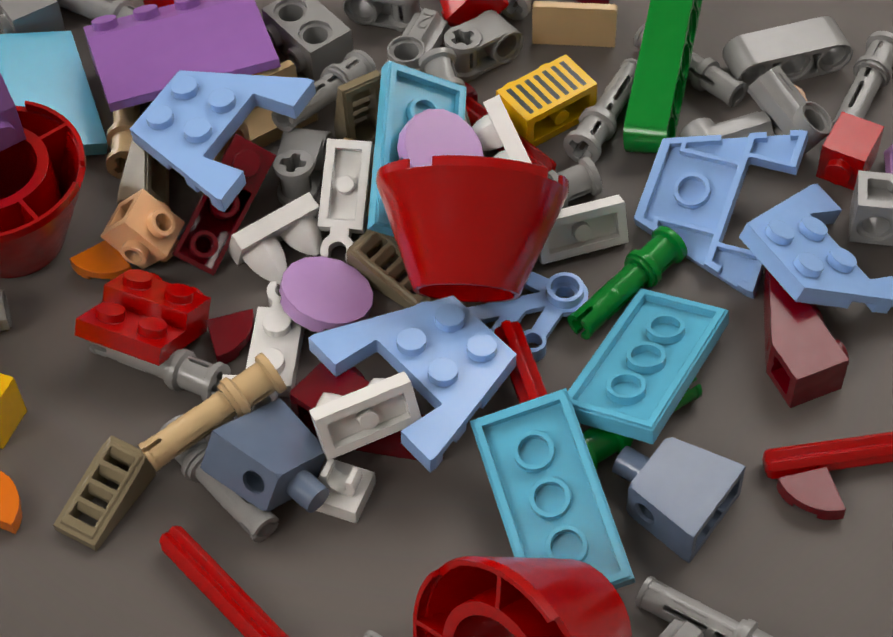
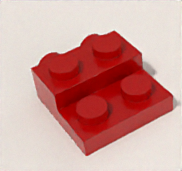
(145, 316)

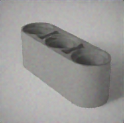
(799, 48)

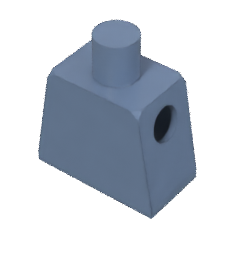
(268, 458)
(679, 492)

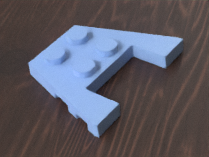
(201, 113)
(697, 189)
(806, 260)
(445, 356)

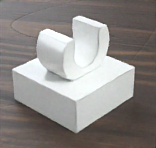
(348, 489)

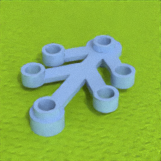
(545, 298)

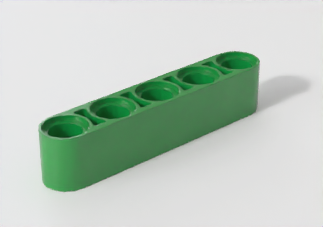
(661, 74)

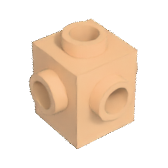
(143, 230)

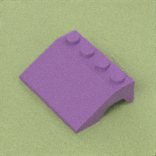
(146, 49)

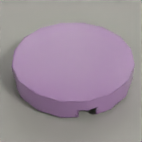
(436, 134)
(325, 293)

